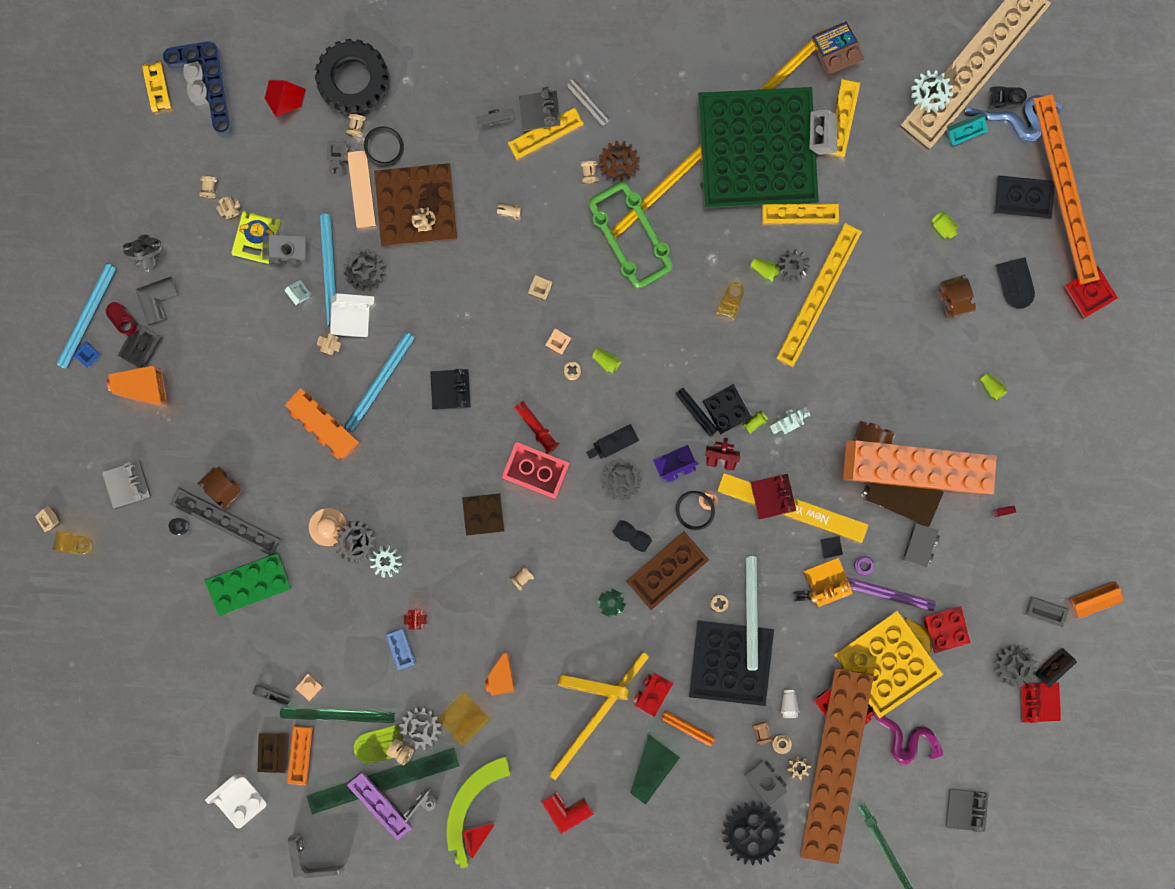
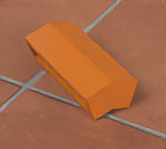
(1097, 600)

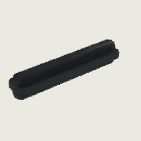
(696, 411)

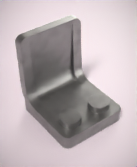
(296, 847)

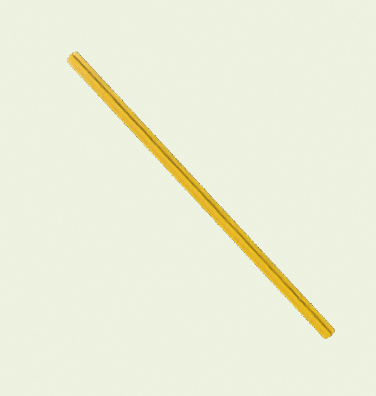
(687, 163)

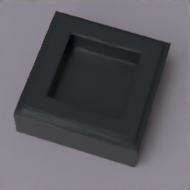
(831, 547)

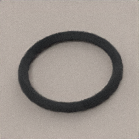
(379, 162)
(683, 522)

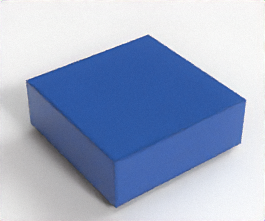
(87, 354)

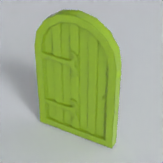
(373, 745)

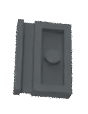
(139, 346)

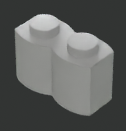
(196, 83)

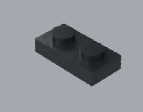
(1055, 668)

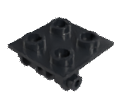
(450, 389)
(727, 409)

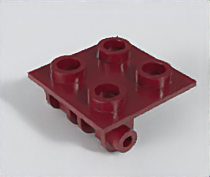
(773, 496)

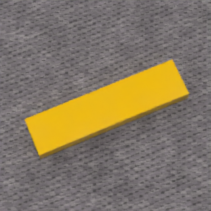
(845, 111)
(538, 138)
(800, 213)

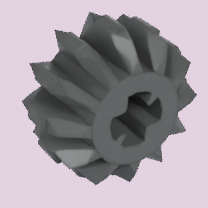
(800, 265)

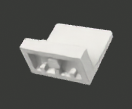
(350, 315)

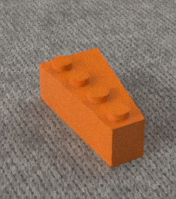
(322, 424)

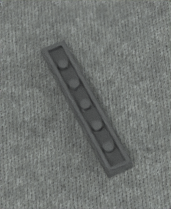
(225, 521)

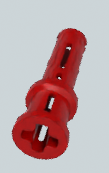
(542, 435)

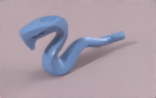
(1031, 133)

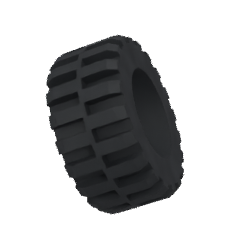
(344, 53)

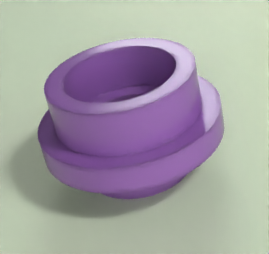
(869, 569)

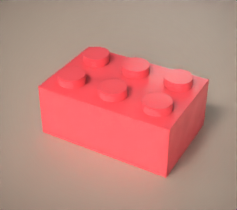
(535, 470)

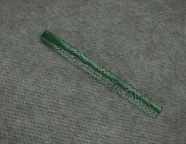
(337, 715)

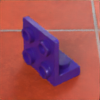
(675, 463)

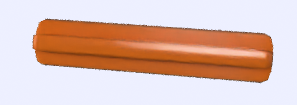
(688, 728)

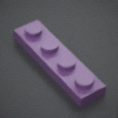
(379, 805)

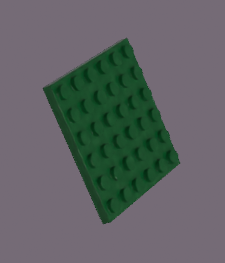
(757, 147)

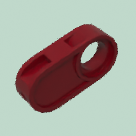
(118, 316)

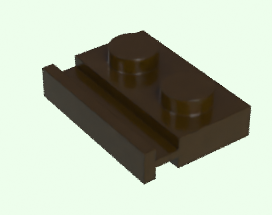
(272, 753)

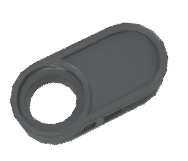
(271, 696)

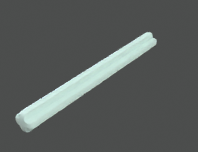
(751, 605)

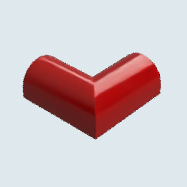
(564, 817)

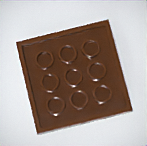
(410, 188)

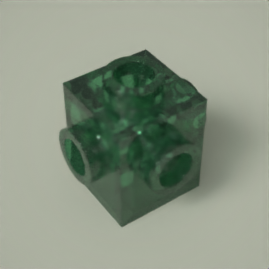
(619, 604)

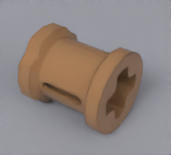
(763, 732)

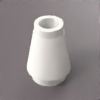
(789, 705)

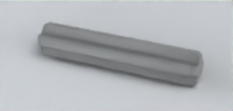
(588, 102)

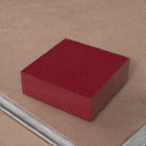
(1004, 511)

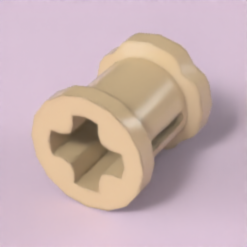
(353, 119)
(589, 171)
(208, 187)
(572, 365)
(522, 577)
(724, 606)

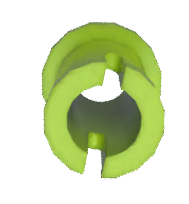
(755, 421)

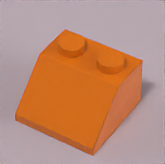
(501, 677)

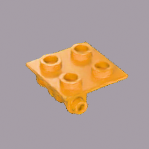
(828, 582)

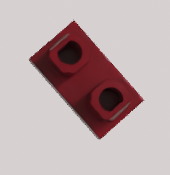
(722, 451)

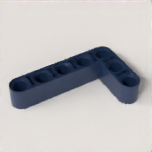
(210, 79)

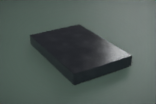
(1024, 197)

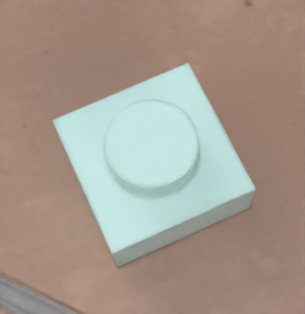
(298, 292)

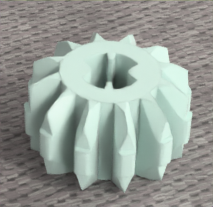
(388, 568)

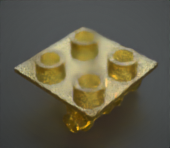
(463, 719)

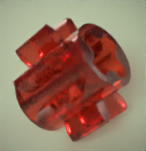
(415, 619)

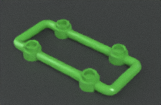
(660, 250)

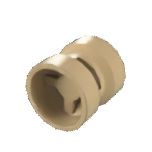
(400, 752)

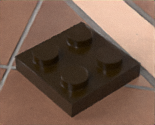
(483, 514)

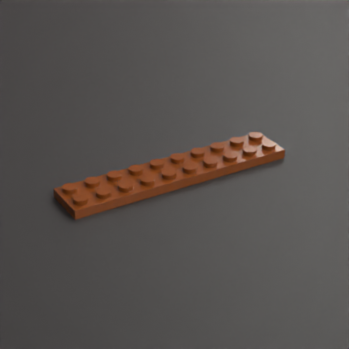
(836, 765)

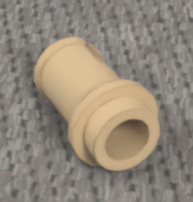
(511, 210)

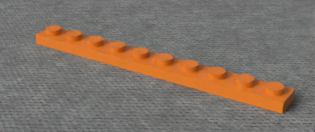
(1066, 189)

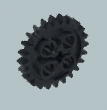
(765, 846)

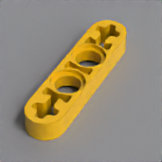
(593, 687)

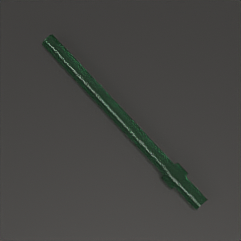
(871, 822)

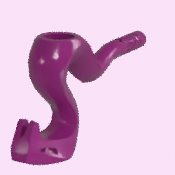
(906, 757)

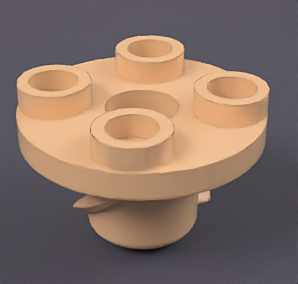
(324, 526)

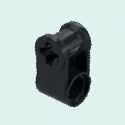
(1003, 97)

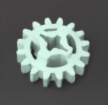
(925, 87)
(790, 420)

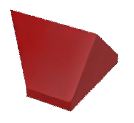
(283, 96)
(476, 835)

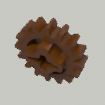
(626, 167)

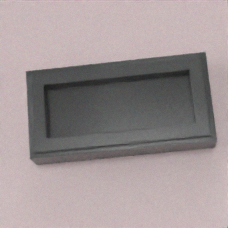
(1047, 611)

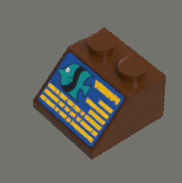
(837, 48)

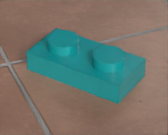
(967, 129)

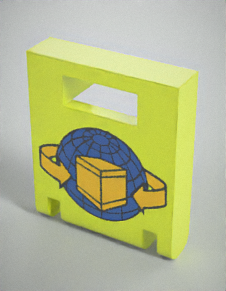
(251, 234)

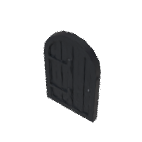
(1016, 283)

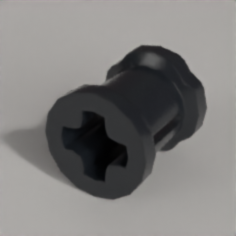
(172, 528)

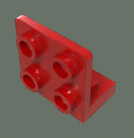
(653, 694)

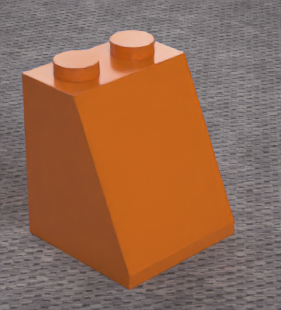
(140, 385)

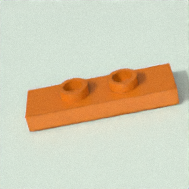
(299, 755)

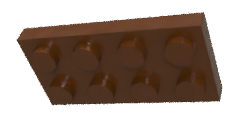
(667, 570)

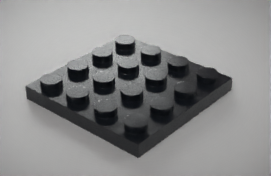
(721, 664)

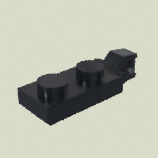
(613, 442)

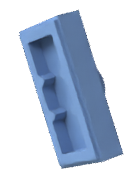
(400, 649)

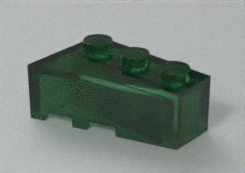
(652, 769)

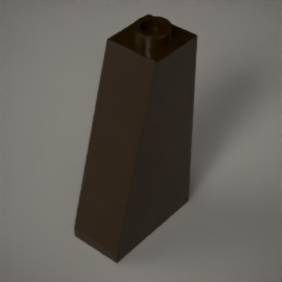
(907, 502)

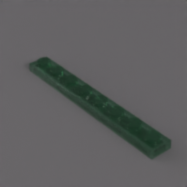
(386, 779)

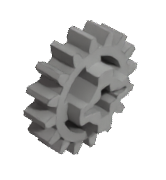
(415, 720)

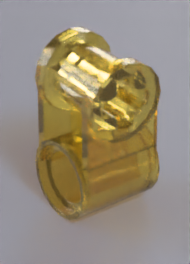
(730, 302)
(69, 543)

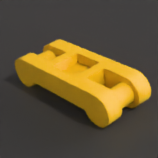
(156, 86)

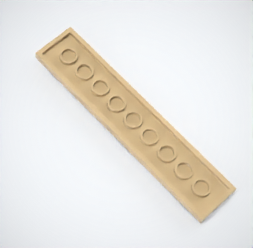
(976, 66)

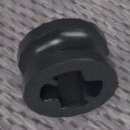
(802, 595)

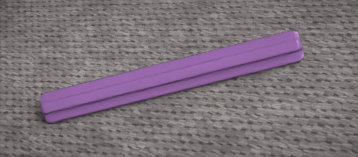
(892, 594)

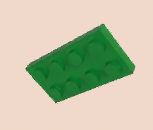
(247, 584)

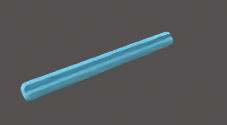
(328, 261)
(86, 315)
(379, 381)

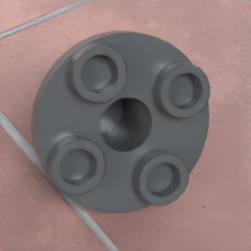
(143, 251)

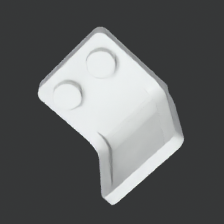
(238, 800)

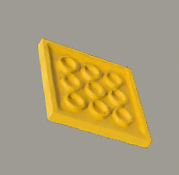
(894, 658)

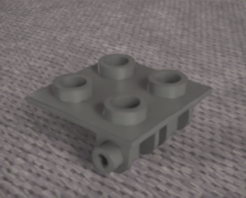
(540, 110)
(967, 810)

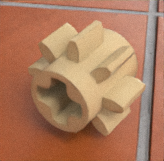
(228, 207)
(423, 219)
(328, 344)
(803, 770)

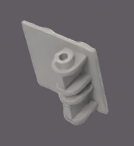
(126, 484)
(426, 800)

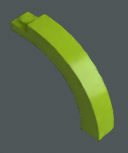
(472, 786)

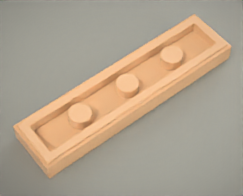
(361, 189)

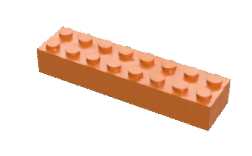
(919, 467)

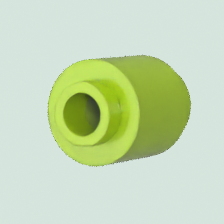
(945, 225)

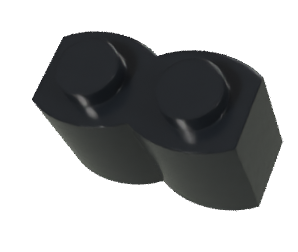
(637, 539)

